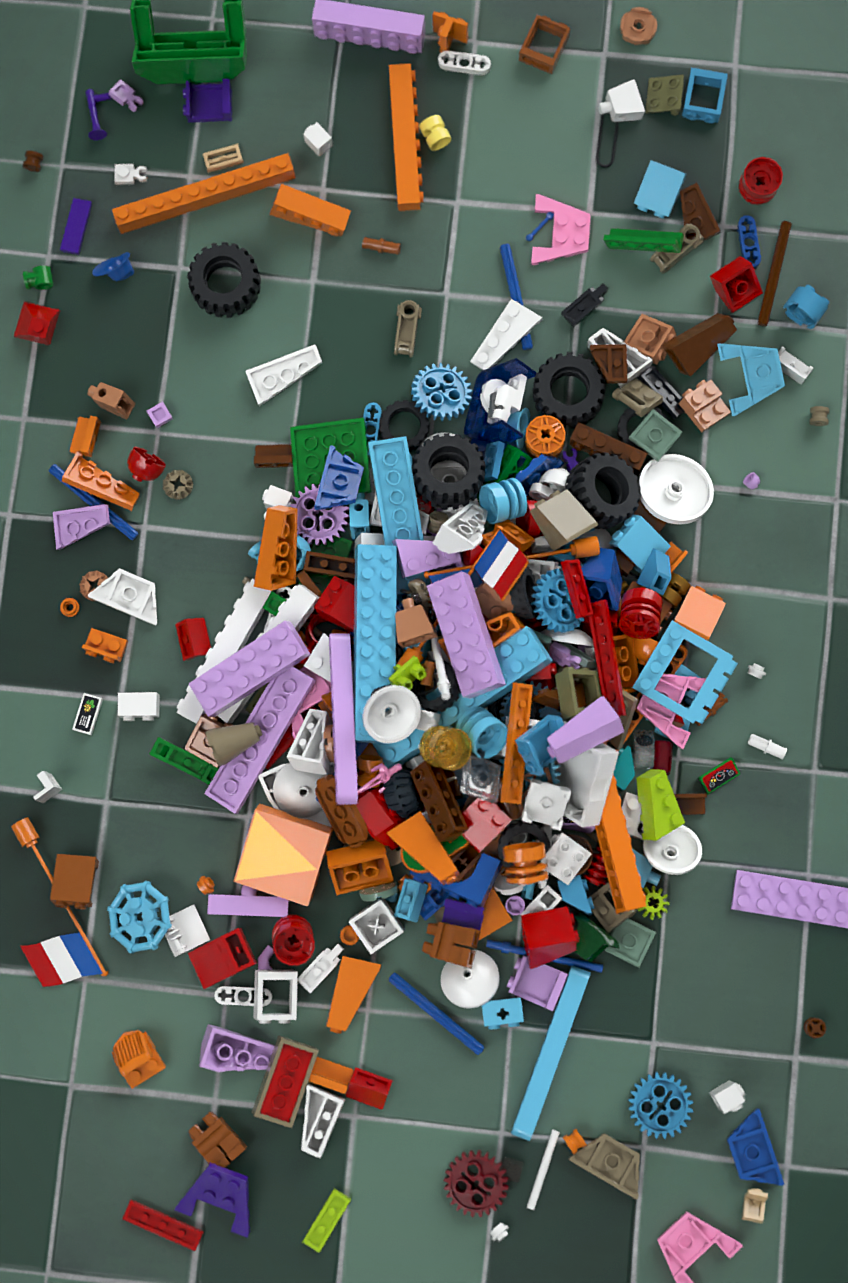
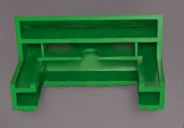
(188, 55)

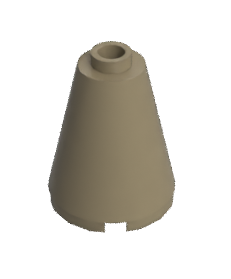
(232, 741)

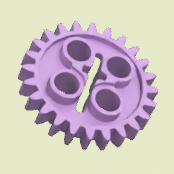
(336, 514)

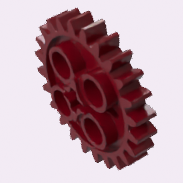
(465, 1197)

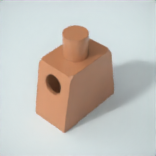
(112, 399)
(413, 624)

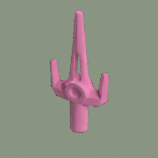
(383, 776)

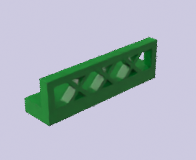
(644, 240)
(509, 464)

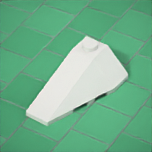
(462, 530)

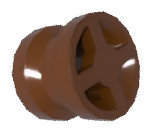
(33, 161)
(818, 1030)

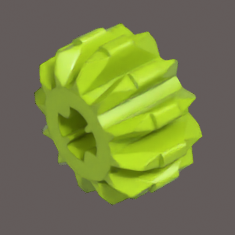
(651, 909)

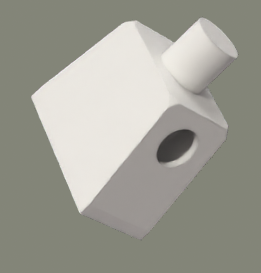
(623, 103)

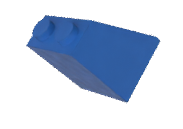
(603, 578)

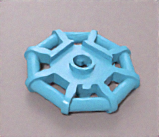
(129, 919)

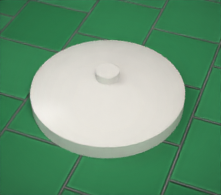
(676, 489)

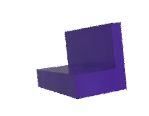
(462, 914)

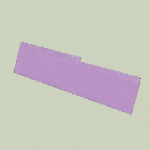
(247, 905)

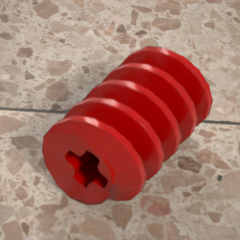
(598, 871)

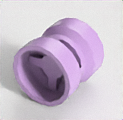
(515, 905)

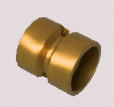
(678, 583)

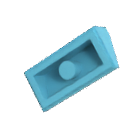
(411, 900)

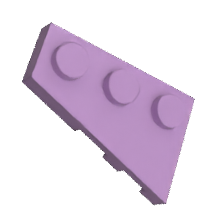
(78, 523)

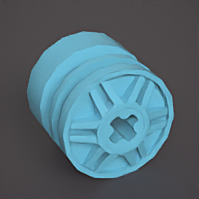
(503, 500)
(484, 731)

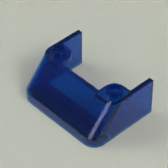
(476, 422)

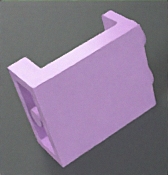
(537, 985)

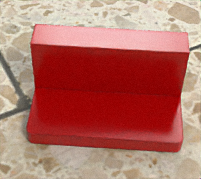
(193, 638)
(368, 1088)

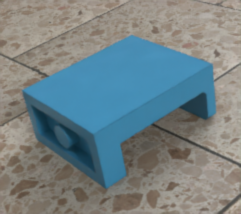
(534, 744)

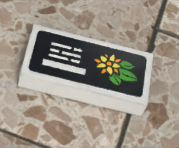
(87, 714)

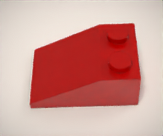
(337, 603)

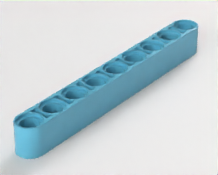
(550, 1053)

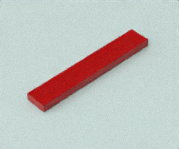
(606, 657)

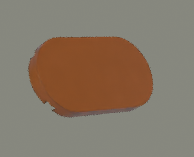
(343, 818)

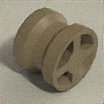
(819, 416)
(436, 520)

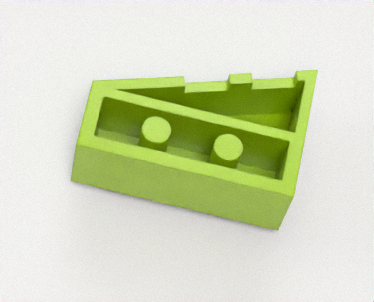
(658, 805)

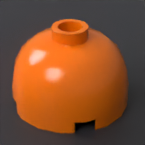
(643, 649)

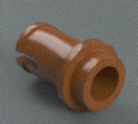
(429, 668)

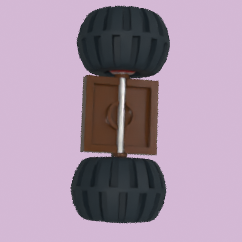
(404, 797)

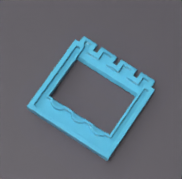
(662, 657)

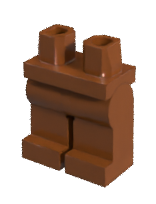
(445, 943)
(216, 1141)

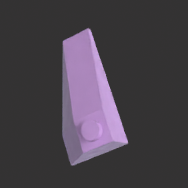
(230, 1051)

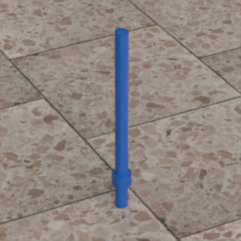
(506, 947)

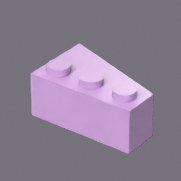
(421, 556)

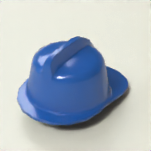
(116, 268)

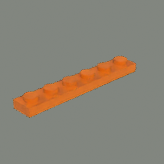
(517, 726)

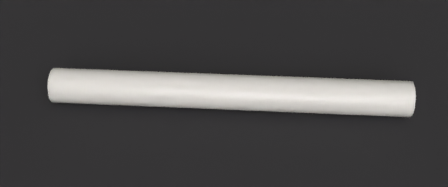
(543, 1169)

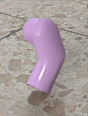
(263, 959)

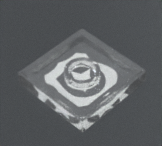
(481, 789)

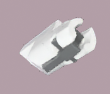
(506, 399)

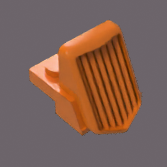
(137, 1057)

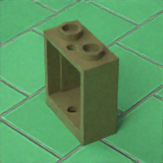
(567, 693)

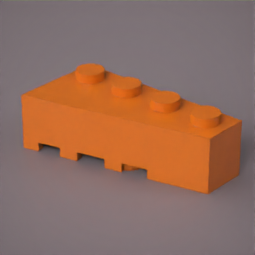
(309, 211)
(278, 549)
(499, 629)

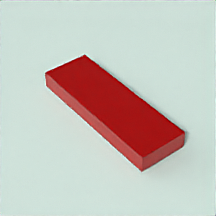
(577, 588)

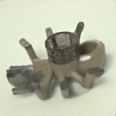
(419, 592)

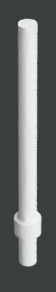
(443, 683)

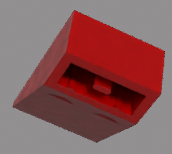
(222, 958)

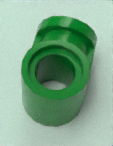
(40, 278)

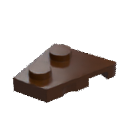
(611, 361)

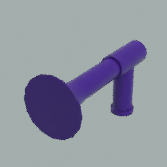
(96, 133)

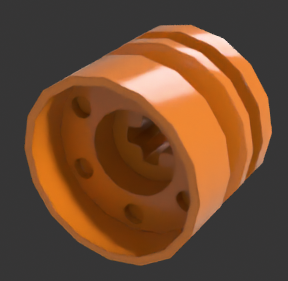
(551, 445)
(525, 868)

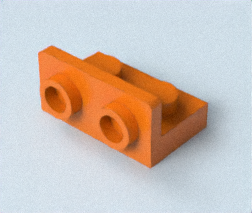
(105, 645)

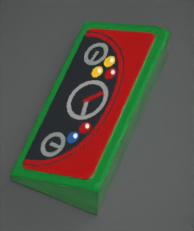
(719, 775)

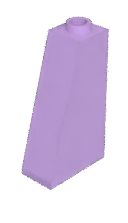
(585, 731)

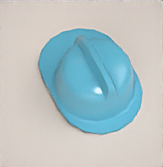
(520, 421)

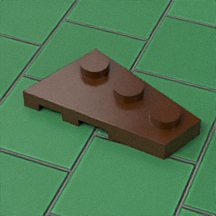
(698, 213)

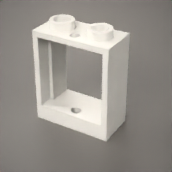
(261, 975)

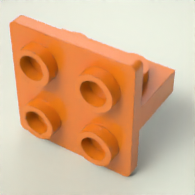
(449, 29)

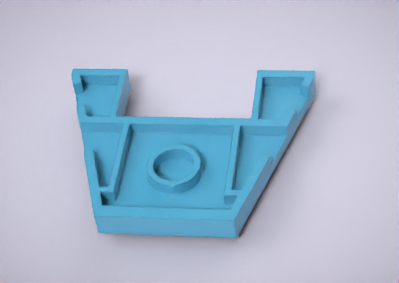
(761, 373)

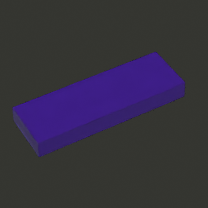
(76, 226)

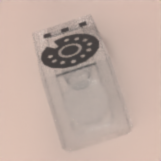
(643, 749)

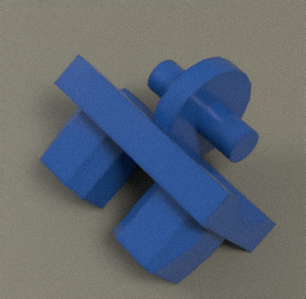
(433, 902)

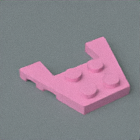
(569, 231)
(319, 688)
(661, 717)
(688, 1241)

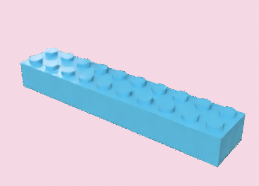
(373, 627)
(518, 659)

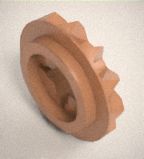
(85, 587)

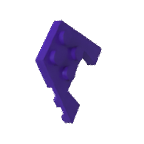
(222, 1189)

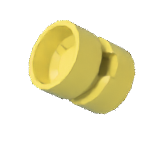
(436, 134)

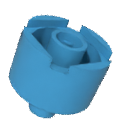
(806, 306)

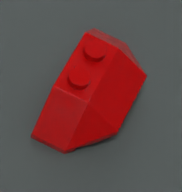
(378, 816)

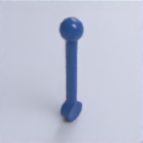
(550, 215)

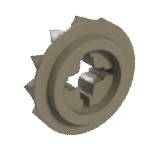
(182, 491)

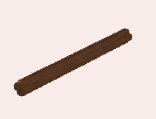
(774, 273)

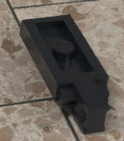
(584, 305)

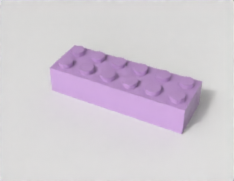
(368, 26)
(466, 635)
(249, 669)

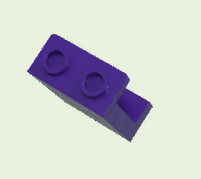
(208, 102)

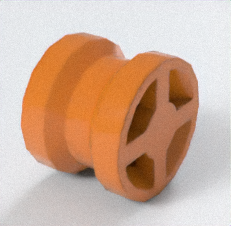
(574, 1141)

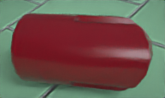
(663, 755)

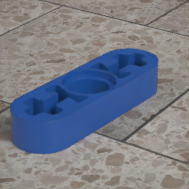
(752, 234)

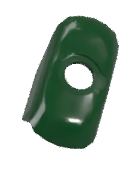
(592, 938)

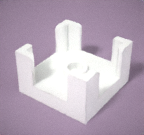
(546, 803)

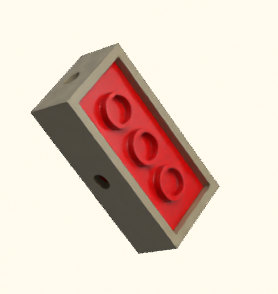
(285, 1081)

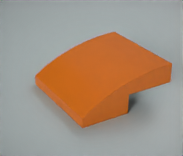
(514, 535)

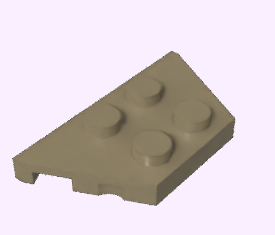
(611, 1163)

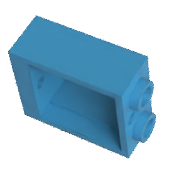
(705, 78)

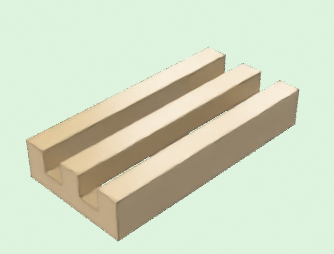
(238, 158)

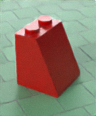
(548, 935)

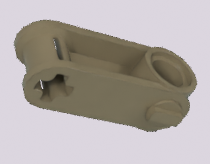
(672, 259)
(407, 328)

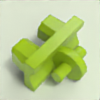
(407, 673)

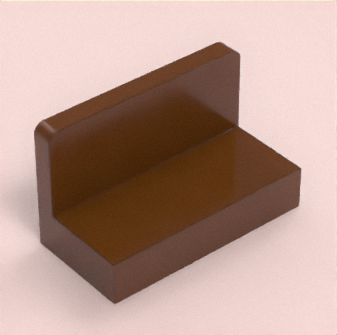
(273, 456)
(691, 803)

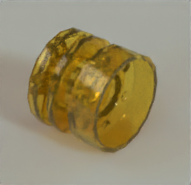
(456, 747)

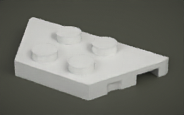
(128, 594)

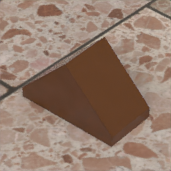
(466, 860)

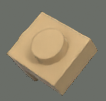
(754, 1205)

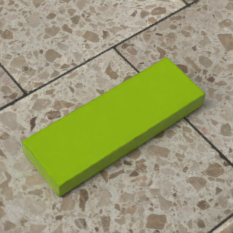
(326, 1220)

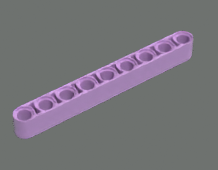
(343, 719)

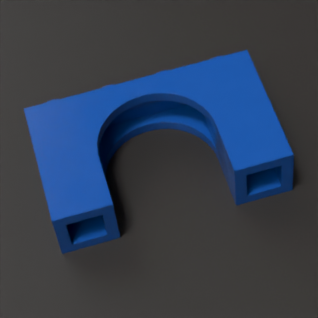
(475, 888)

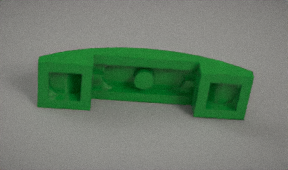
(183, 760)

